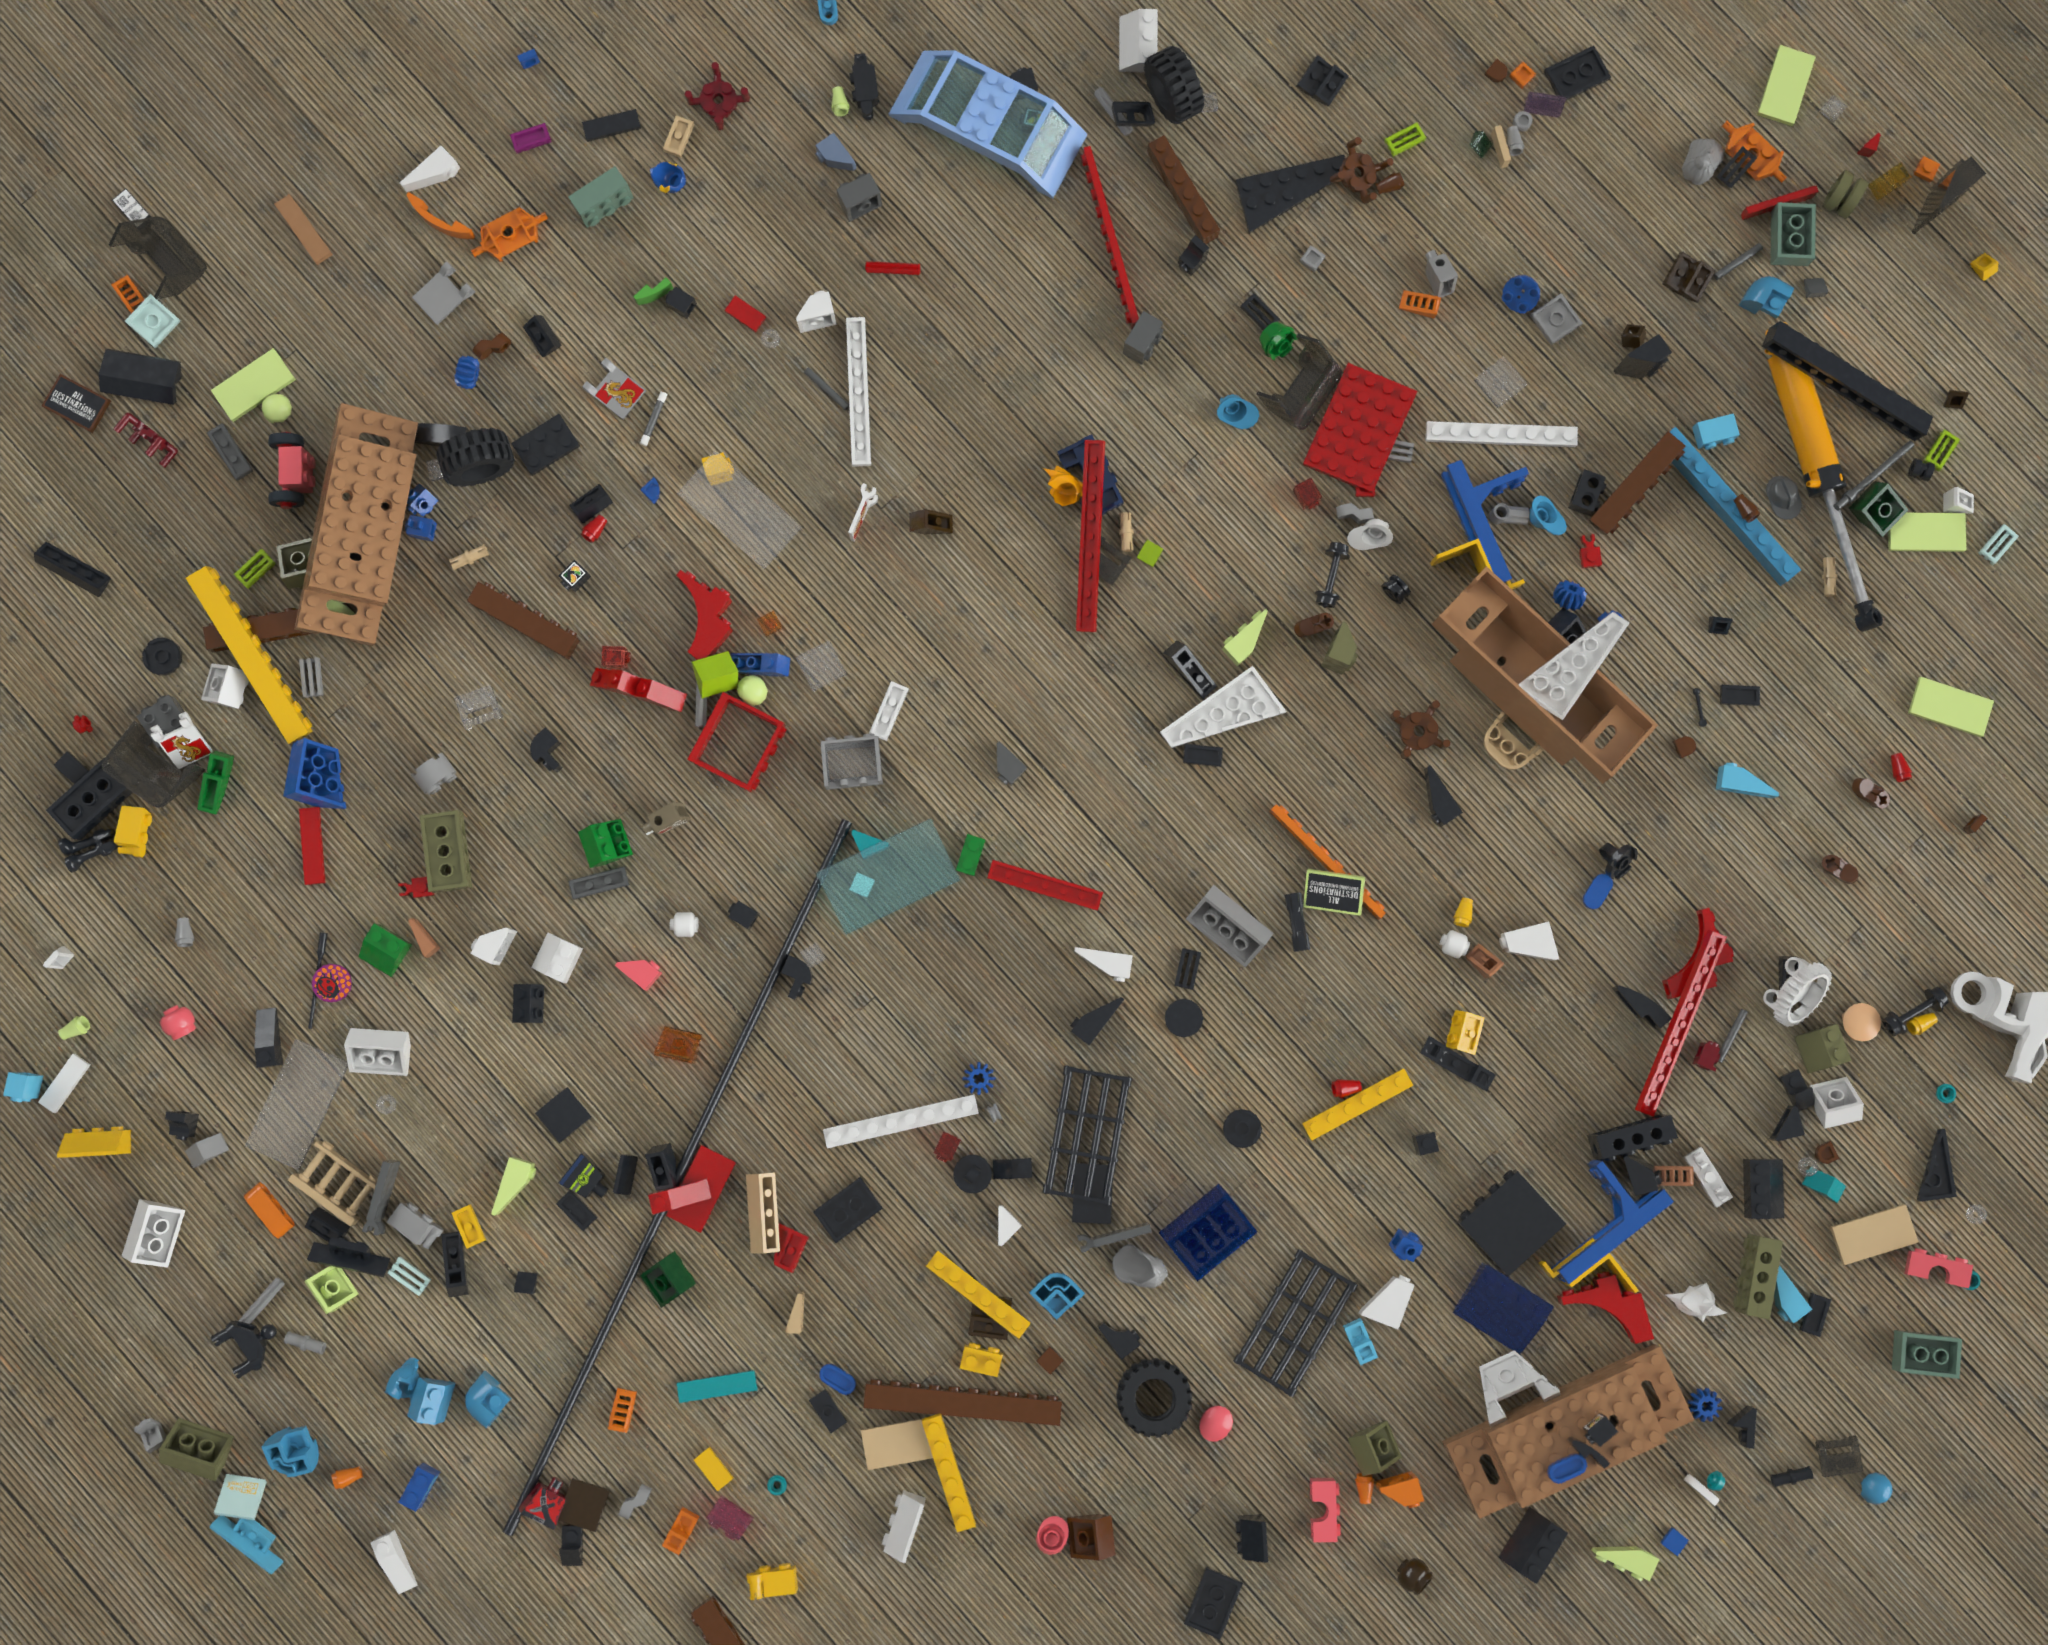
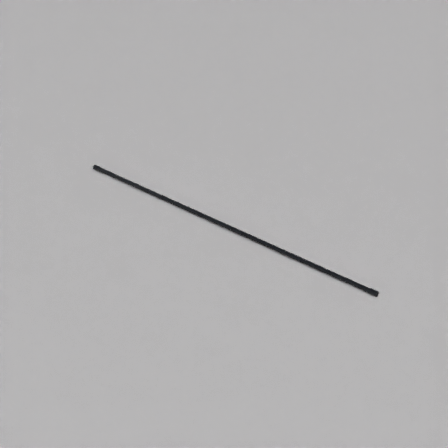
(514, 1518)

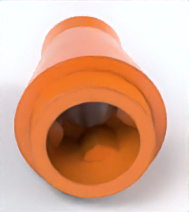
(345, 1477)
(1364, 1487)

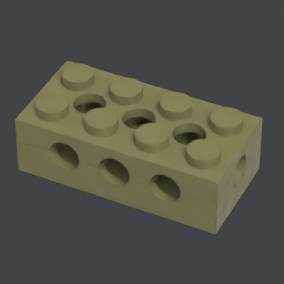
(433, 851)
(1758, 1276)

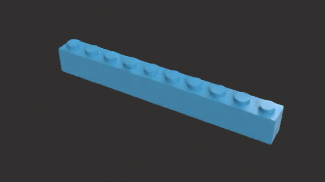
(1720, 499)

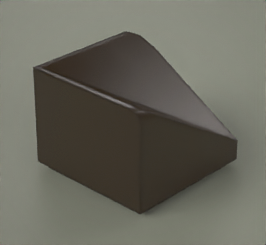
(1633, 336)

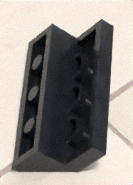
(139, 376)

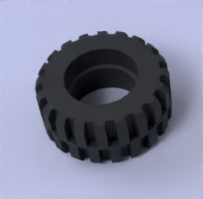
(1174, 84)
(475, 457)
(1166, 1422)

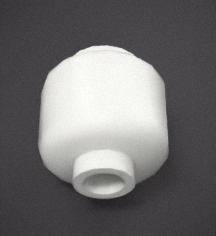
(684, 924)
(1454, 944)

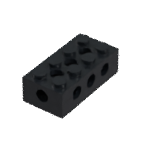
(79, 797)
(1662, 1133)

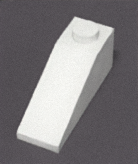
(433, 170)
(1110, 963)
(394, 1561)

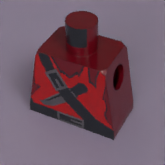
(544, 1503)

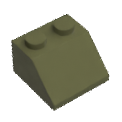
(1822, 1048)
(1374, 1448)

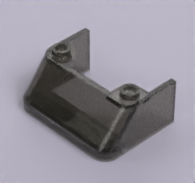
(165, 248)
(1309, 389)

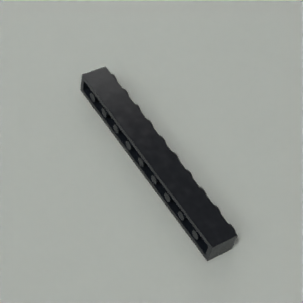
(1847, 381)

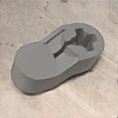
(1351, 511)
(640, 1499)

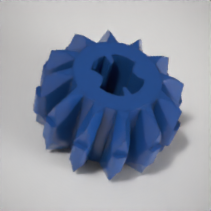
(467, 372)
(1569, 595)
(980, 1085)
(1697, 1407)

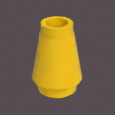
(1463, 914)
(1921, 1023)

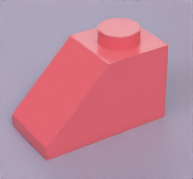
(641, 972)

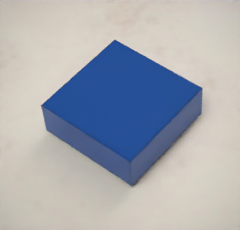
(528, 59)
(1674, 1541)

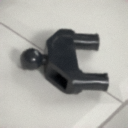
(250, 1341)

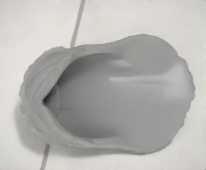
(1702, 160)
(1138, 1267)

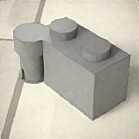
(414, 1225)

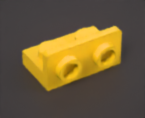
(1465, 1032)
(981, 1360)

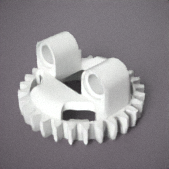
(1799, 989)

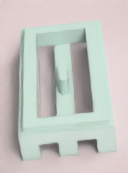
(1988, 555)
(391, 1272)

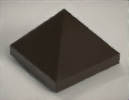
(1955, 399)

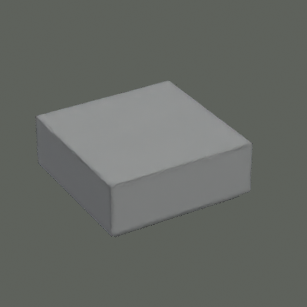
(1312, 258)

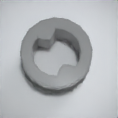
(994, 1112)

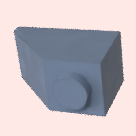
(834, 154)

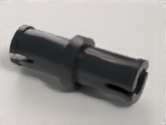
(1791, 1476)

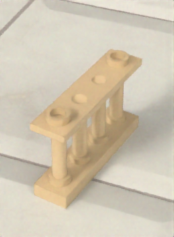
(317, 1191)

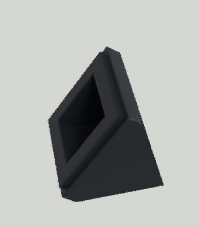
(1719, 625)

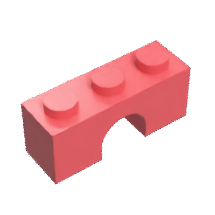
(1957, 1271)
(1326, 1527)

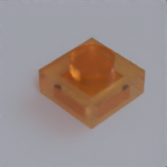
(770, 623)

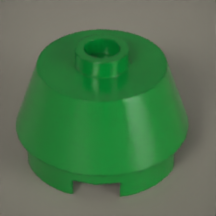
(1277, 340)

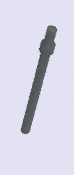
(1850, 495)

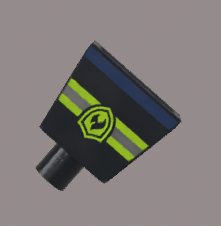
(584, 1177)

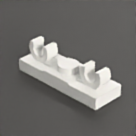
(1708, 1177)

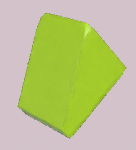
(1150, 553)

